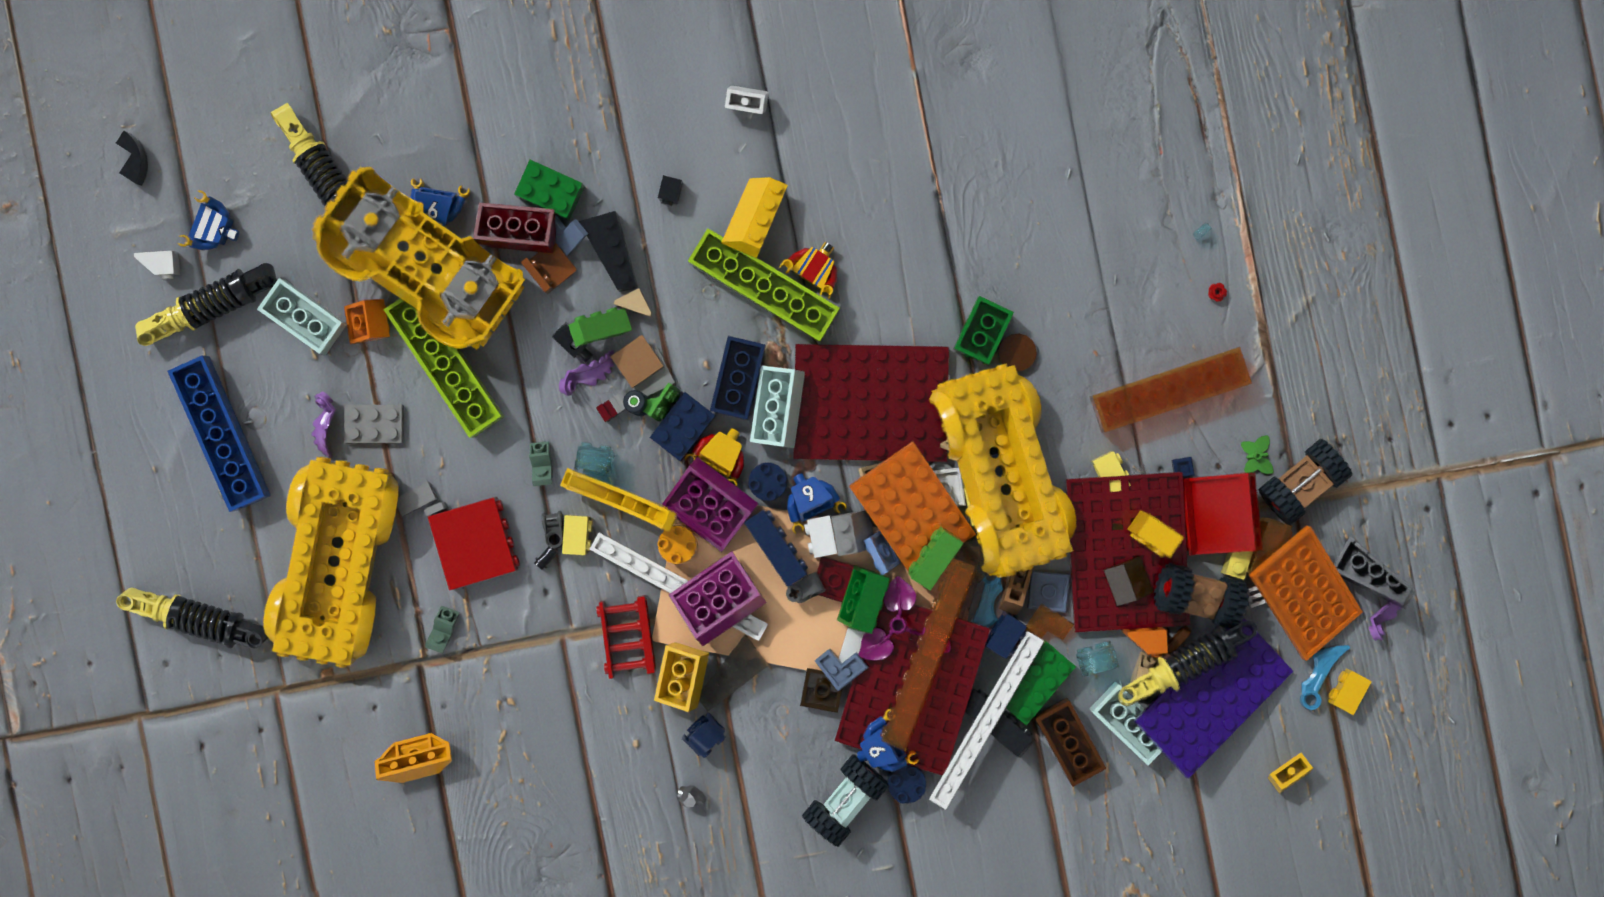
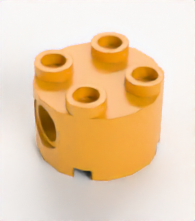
(677, 544)

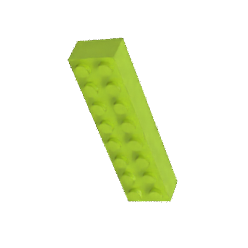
(764, 286)
(447, 371)

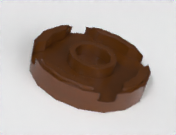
(1017, 351)

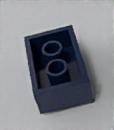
(682, 426)

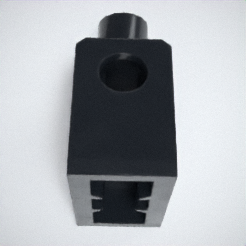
(564, 338)

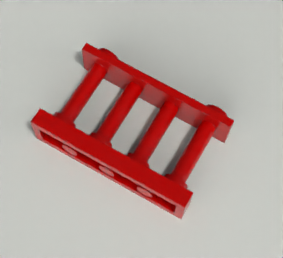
(641, 625)

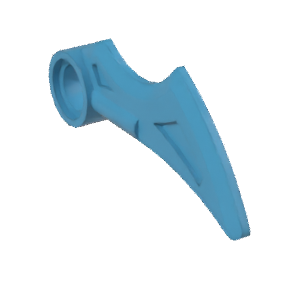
(985, 612)
(1323, 663)

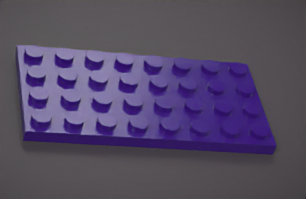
(1207, 711)

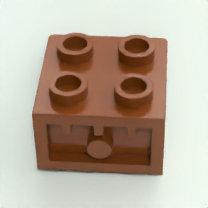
(549, 268)

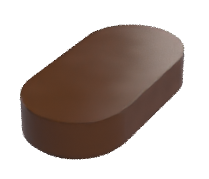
(1177, 639)

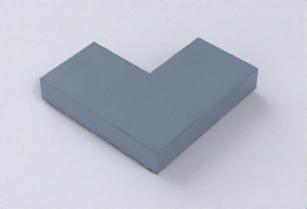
(569, 237)
(840, 673)

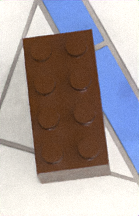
(1069, 742)

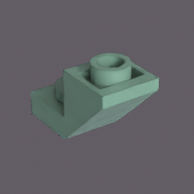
(541, 463)
(442, 629)

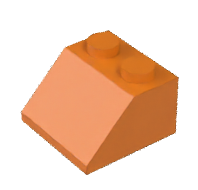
(367, 321)
(1149, 640)

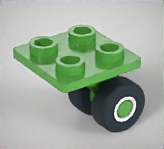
(656, 408)

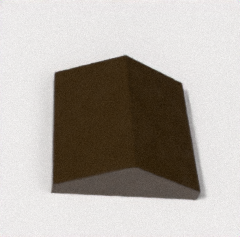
(1128, 581)
(819, 692)

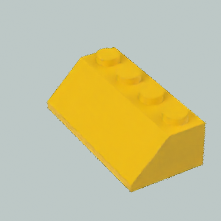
(754, 215)

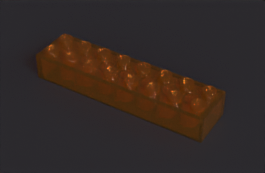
(1170, 389)

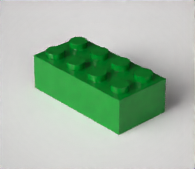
(1039, 683)

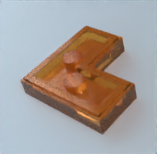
(1048, 620)

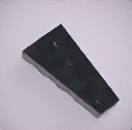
(610, 245)
(1366, 571)
(1006, 730)

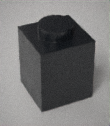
(670, 190)

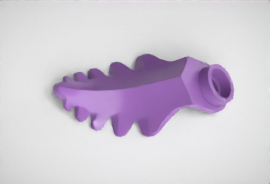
(586, 374)
(323, 422)
(1386, 613)

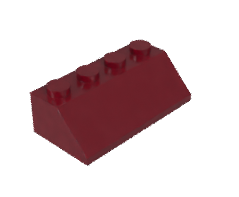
(515, 227)

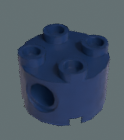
(767, 481)
(704, 735)
(907, 784)

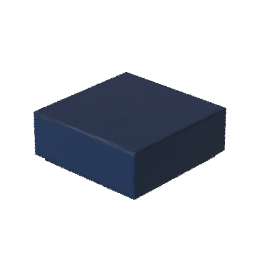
(1183, 465)

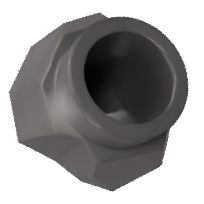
(690, 796)

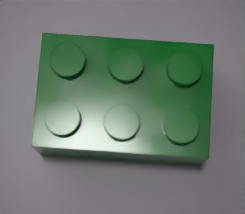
(549, 189)
(983, 330)
(863, 599)

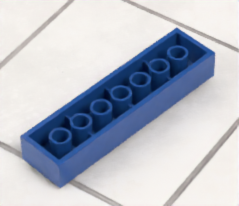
(219, 433)

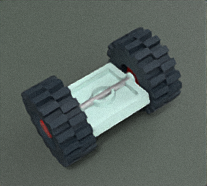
(846, 801)

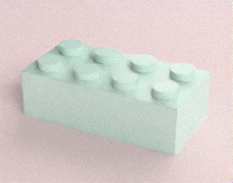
(302, 316)
(777, 406)
(1121, 722)

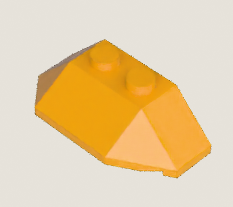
(413, 759)

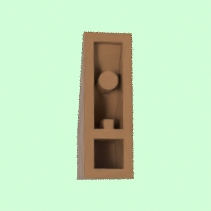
(1015, 592)

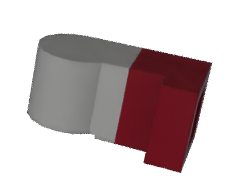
(612, 407)

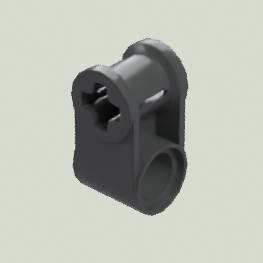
(553, 527)
(808, 587)

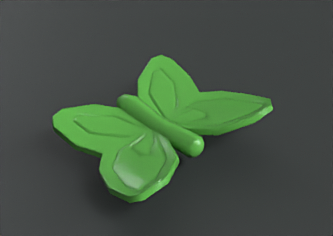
(1256, 455)

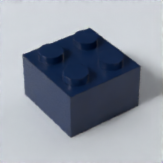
(1005, 635)

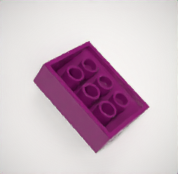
(709, 504)
(717, 599)

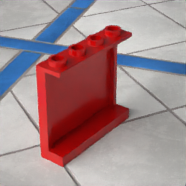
(1222, 514)
(473, 543)

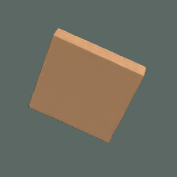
(637, 361)

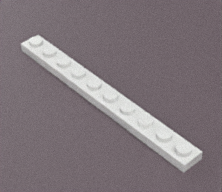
(660, 576)
(986, 720)

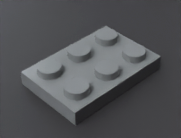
(373, 423)

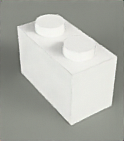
(746, 99)
(821, 536)

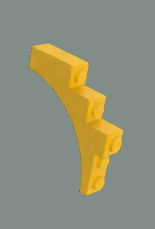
(619, 498)

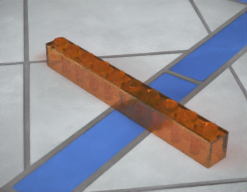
(929, 654)

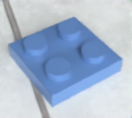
(881, 552)

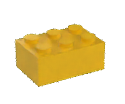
(1154, 534)
(681, 676)

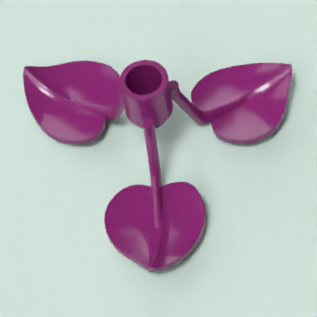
(898, 597)

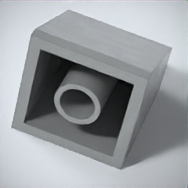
(851, 531)

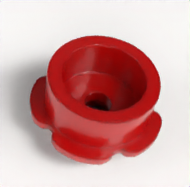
(1212, 292)

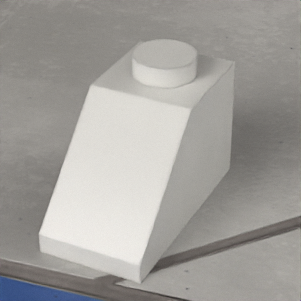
(160, 263)

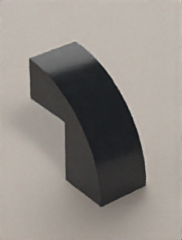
(137, 164)

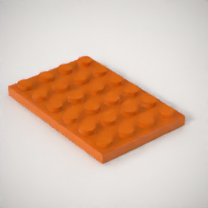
(909, 503)
(1306, 593)

